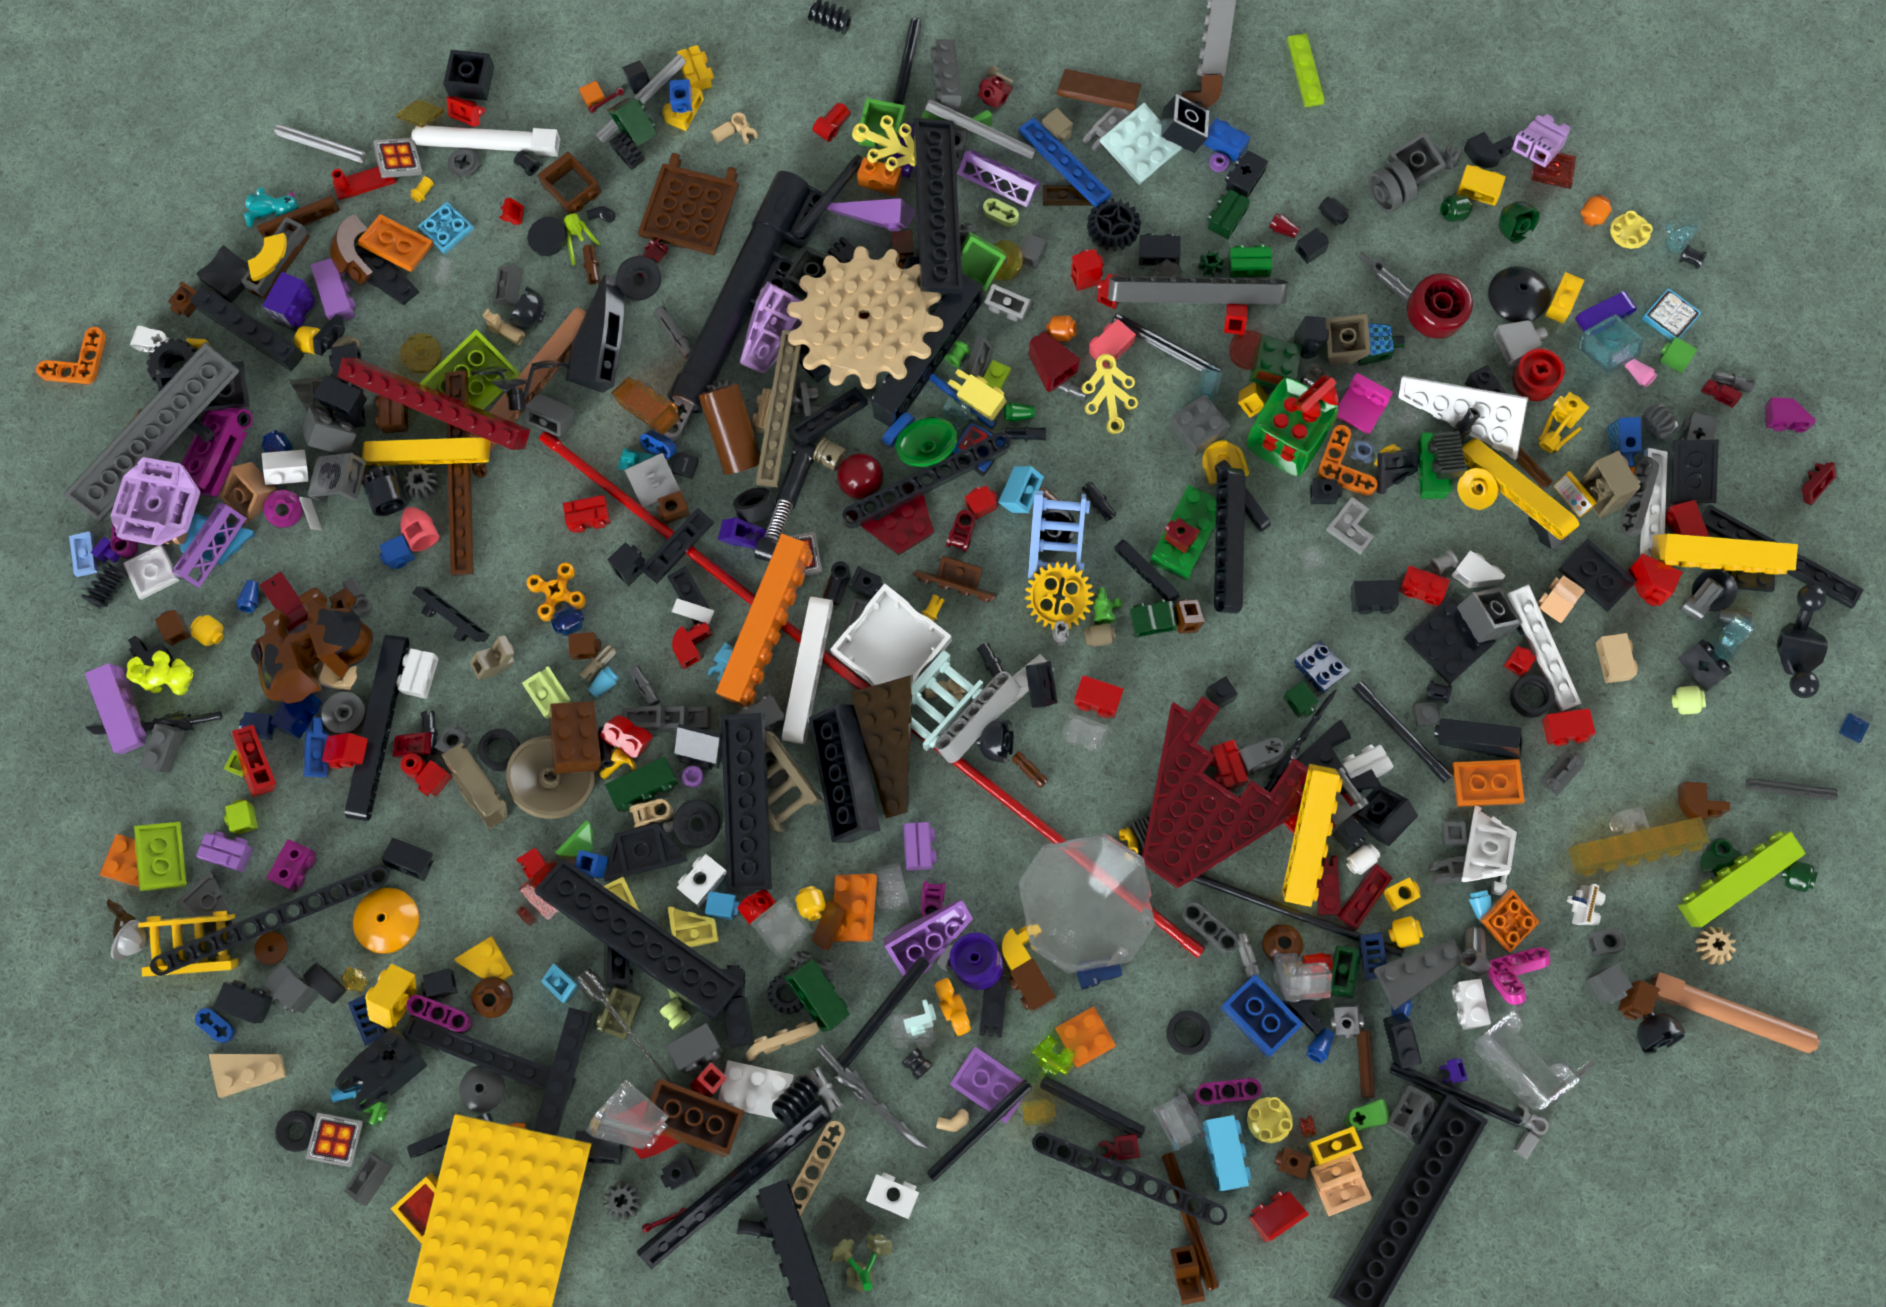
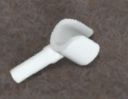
(1499, 888)

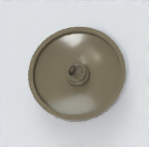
(537, 788)

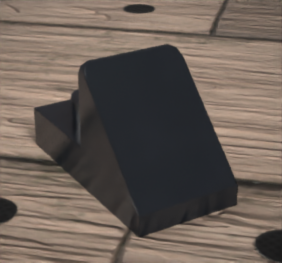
(1301, 1011)

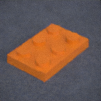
(395, 243)
(1488, 783)
(857, 896)

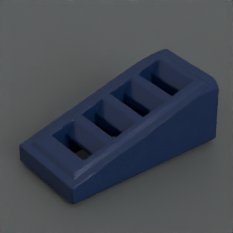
(1363, 949)
(356, 1013)

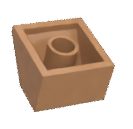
(246, 490)

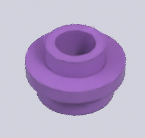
(1219, 167)

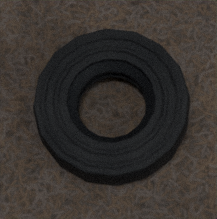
(284, 1124)

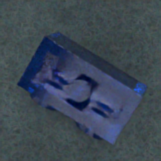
(296, 716)

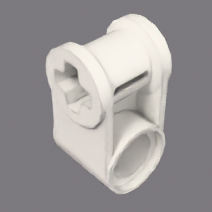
(147, 339)

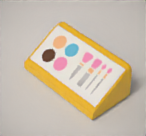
(1574, 494)

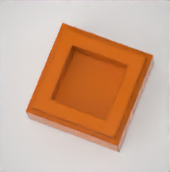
(591, 93)

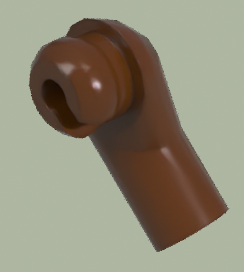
(479, 469)

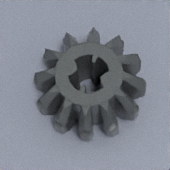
(1659, 421)
(423, 474)
(619, 1193)

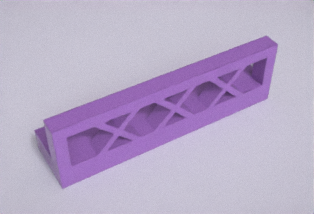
(1002, 171)
(203, 539)

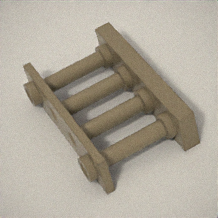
(796, 778)

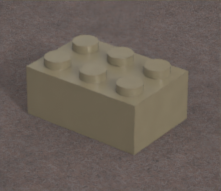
(1610, 484)

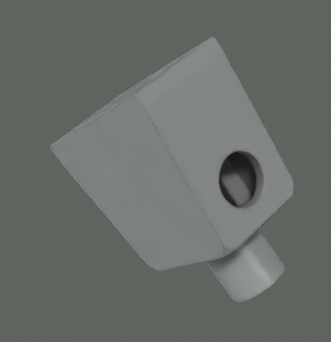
(1518, 339)

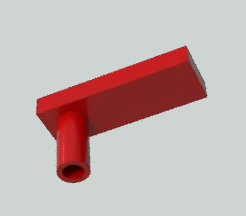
(358, 183)

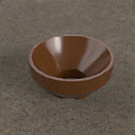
(1271, 937)
(501, 991)

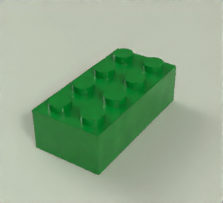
(1198, 511)

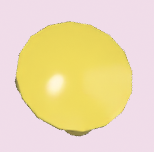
(1630, 230)
(1269, 1120)

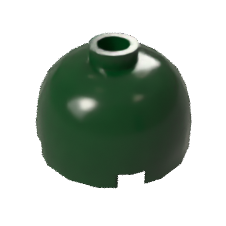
(1518, 217)

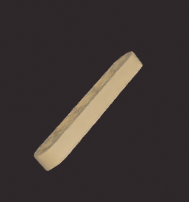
(821, 1164)

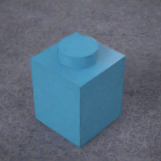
(721, 906)

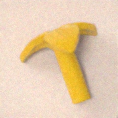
(619, 758)

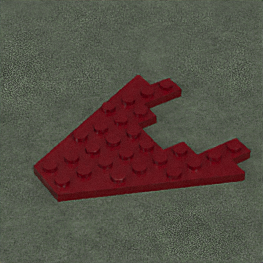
(1198, 820)

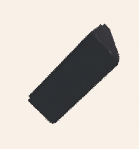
(1041, 684)

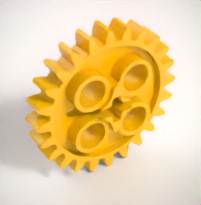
(1040, 591)

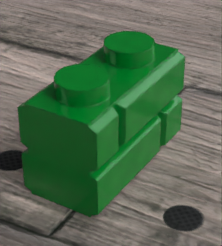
(1250, 261)

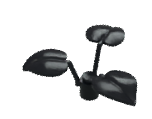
(515, 396)

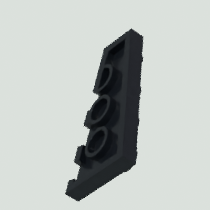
(387, 276)

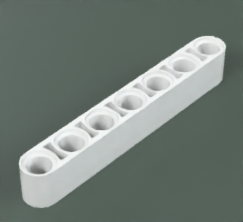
(807, 670)

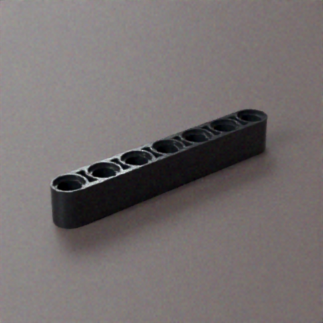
(1229, 540)

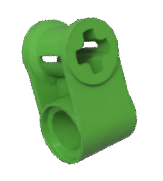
(1371, 1114)

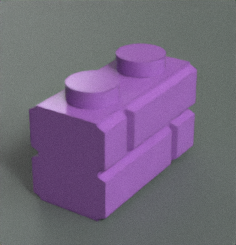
(918, 846)
(225, 852)

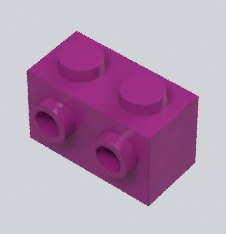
(292, 865)

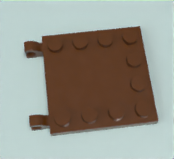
(689, 207)

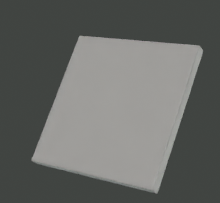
(652, 479)

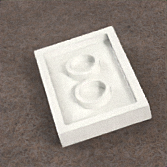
(753, 1088)

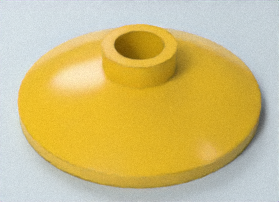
(1471, 494)

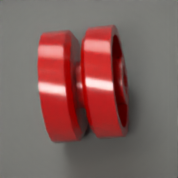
(1538, 374)

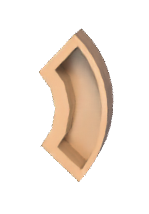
(1561, 598)

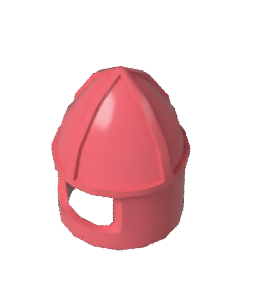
(418, 529)

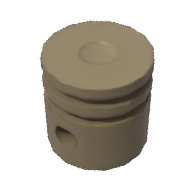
(829, 454)

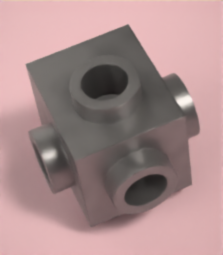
(1351, 1012)

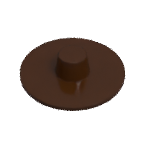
(264, 946)

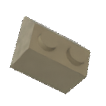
(1348, 339)

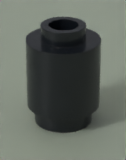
(1334, 211)

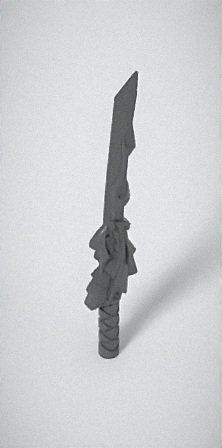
(861, 1090)

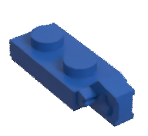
(313, 751)

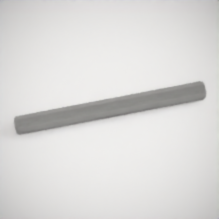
(646, 93)
(980, 129)

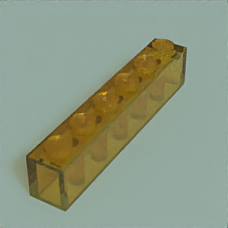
(1637, 846)

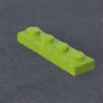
(1305, 70)

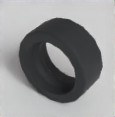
(754, 504)
(1523, 709)
(489, 737)
(324, 983)
(1205, 1031)

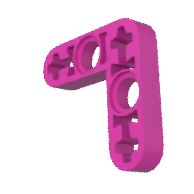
(1531, 960)

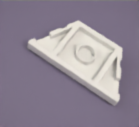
(1488, 848)

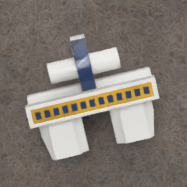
(1584, 905)

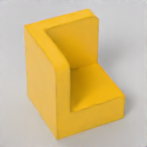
(1252, 399)

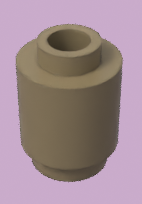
(1099, 635)

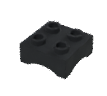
(225, 274)

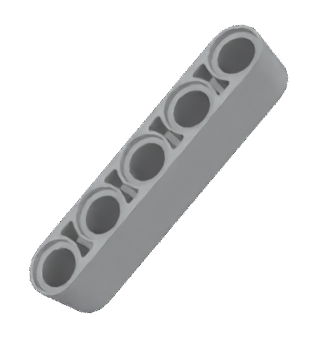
(977, 716)

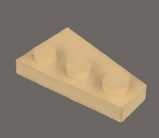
(769, 1045)
(244, 1071)

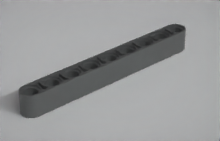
(1197, 290)

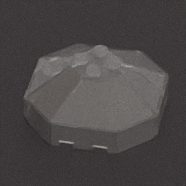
(1086, 903)

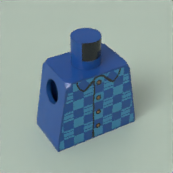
(1625, 437)

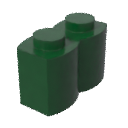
(1153, 618)

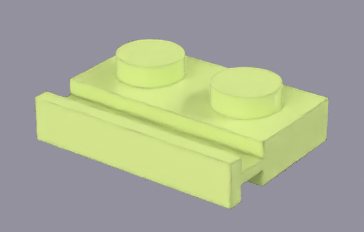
(545, 690)

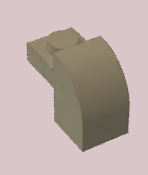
(493, 660)

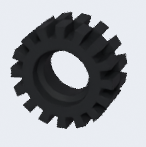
(626, 150)
(775, 1000)

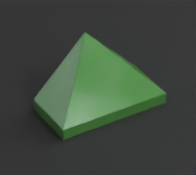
(580, 840)

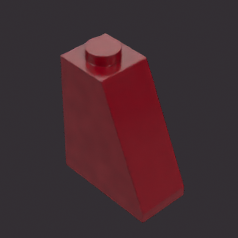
(1052, 361)

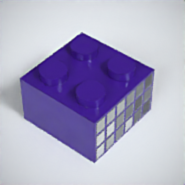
(289, 302)

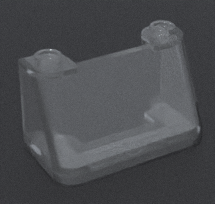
(628, 1119)

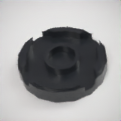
(547, 236)

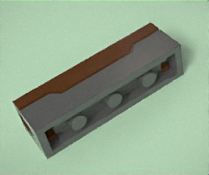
(296, 239)

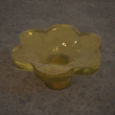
(354, 979)

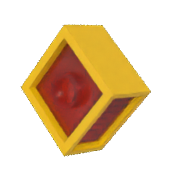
(416, 1206)

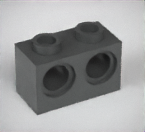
(1412, 1114)

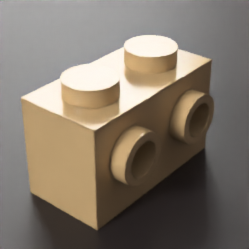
(1616, 658)

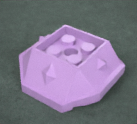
(154, 502)

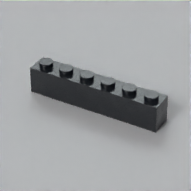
(246, 328)

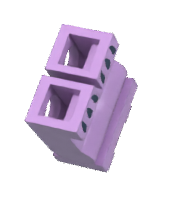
(1542, 138)

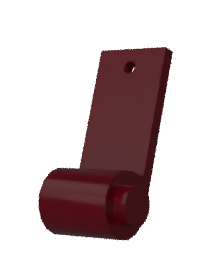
(285, 598)

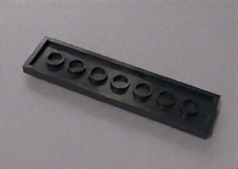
(746, 802)

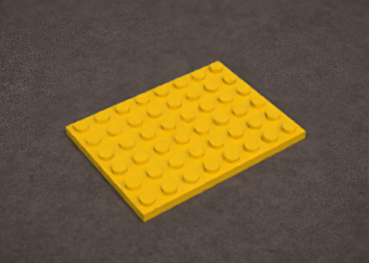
(499, 1217)

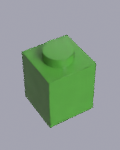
(1677, 354)

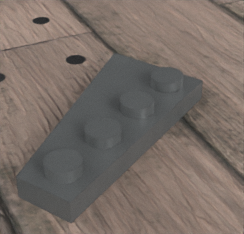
(1416, 972)

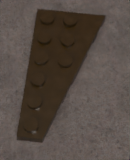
(886, 731)

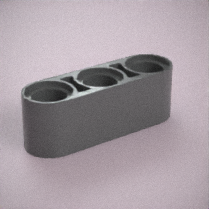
(1204, 917)

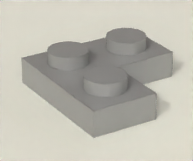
(1346, 526)

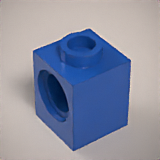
(678, 89)

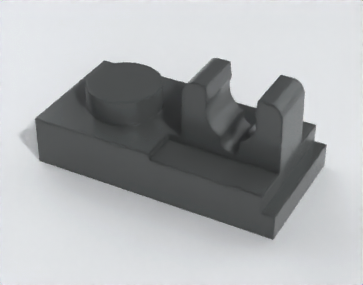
(979, 357)

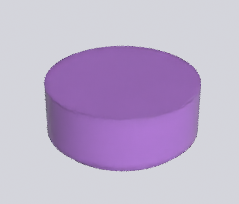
(692, 776)

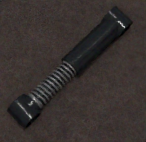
(786, 499)

